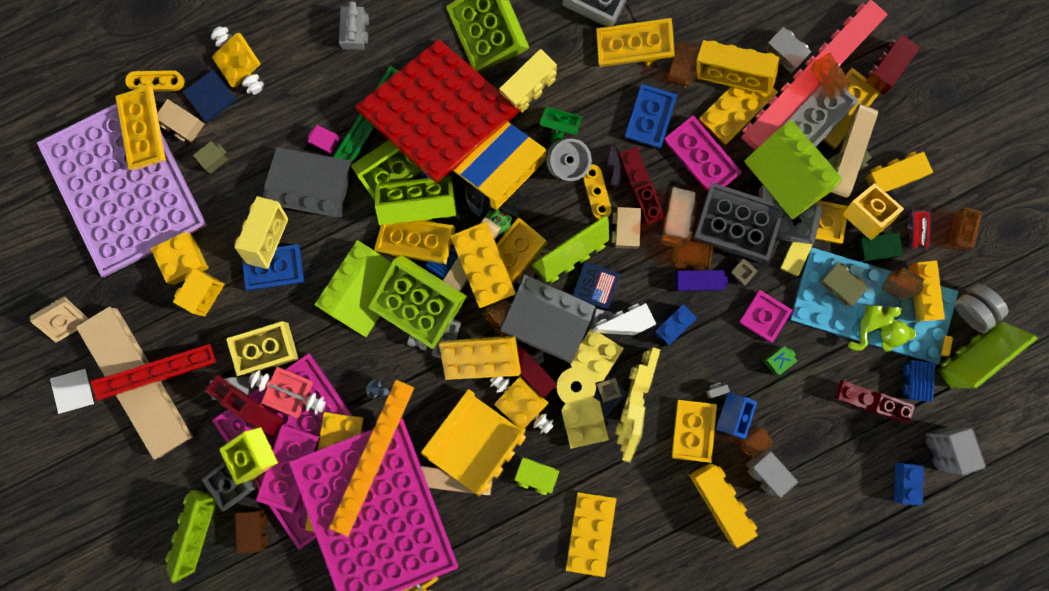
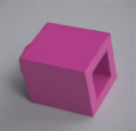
(323, 139)

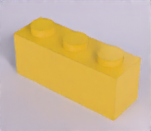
(900, 172)
(928, 303)

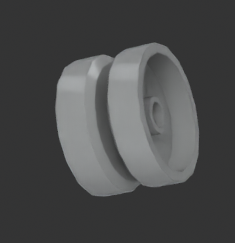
(577, 153)
(981, 308)

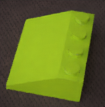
(487, 31)
(793, 170)
(572, 251)
(354, 288)
(416, 301)
(984, 356)
(190, 534)

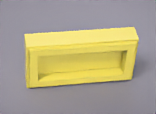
(795, 258)

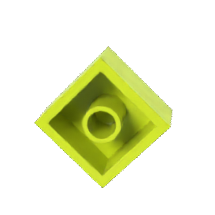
(248, 455)

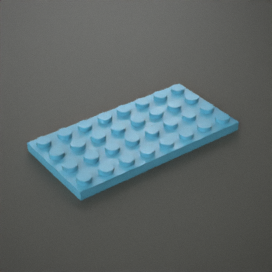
(823, 311)

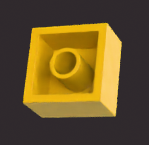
(872, 211)
(178, 257)
(198, 292)

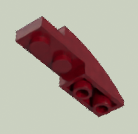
(640, 185)
(874, 402)
(244, 405)

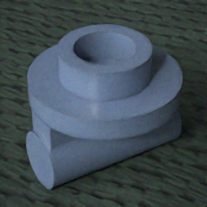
(374, 389)

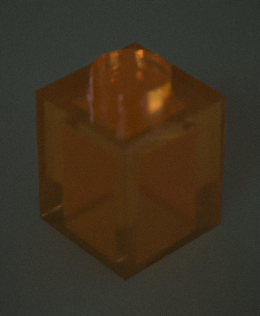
(756, 442)

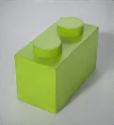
(536, 475)

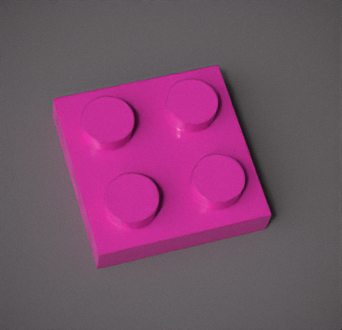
(765, 316)

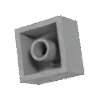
(771, 473)

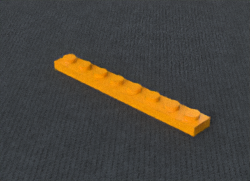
(371, 458)

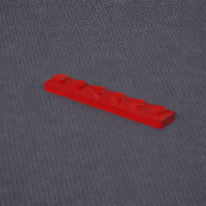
(153, 372)

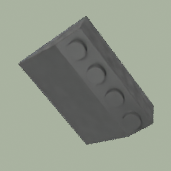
(308, 182)
(738, 223)
(547, 319)

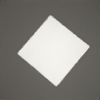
(71, 391)

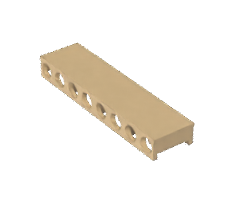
(147, 406)

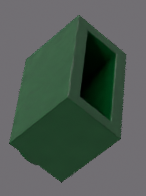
(880, 248)

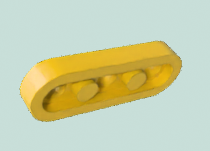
(148, 78)
(600, 200)

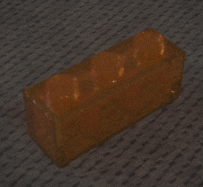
(679, 218)

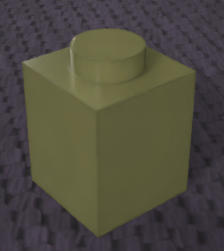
(211, 156)

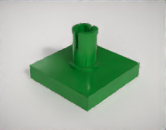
(560, 122)

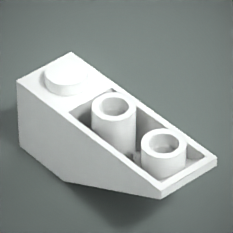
(636, 320)

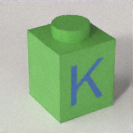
(780, 360)

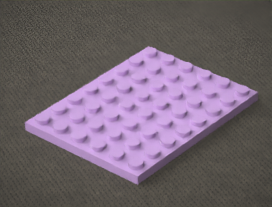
(114, 207)

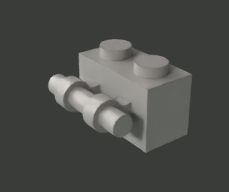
(352, 27)

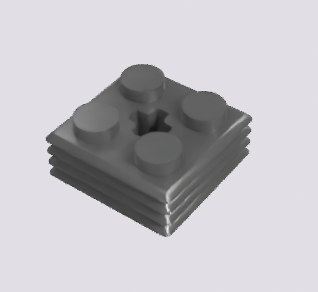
(805, 231)
(225, 495)

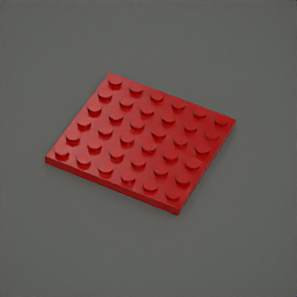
(437, 110)

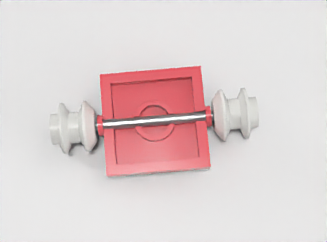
(287, 392)

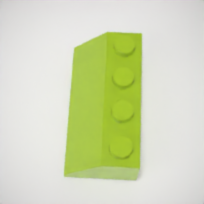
(384, 166)

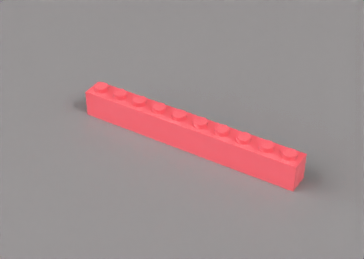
(805, 82)

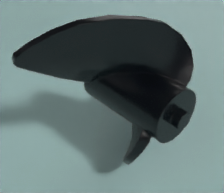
(480, 203)

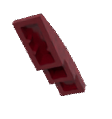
(534, 373)

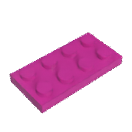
(702, 154)
(279, 484)

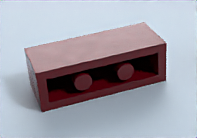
(892, 64)

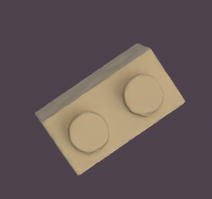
(179, 120)
(627, 228)

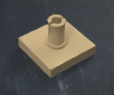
(58, 319)

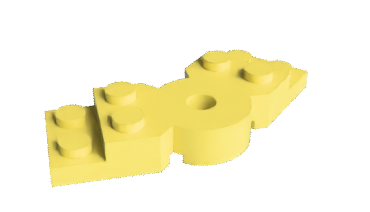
(582, 412)
(633, 412)

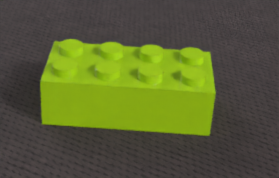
(414, 200)

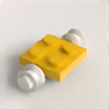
(236, 60)
(521, 403)

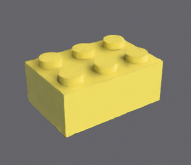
(530, 80)
(261, 232)
(262, 348)

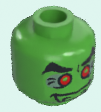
(501, 219)

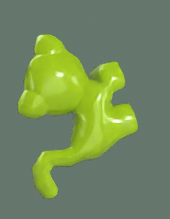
(893, 332)

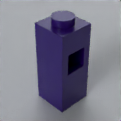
(700, 281)

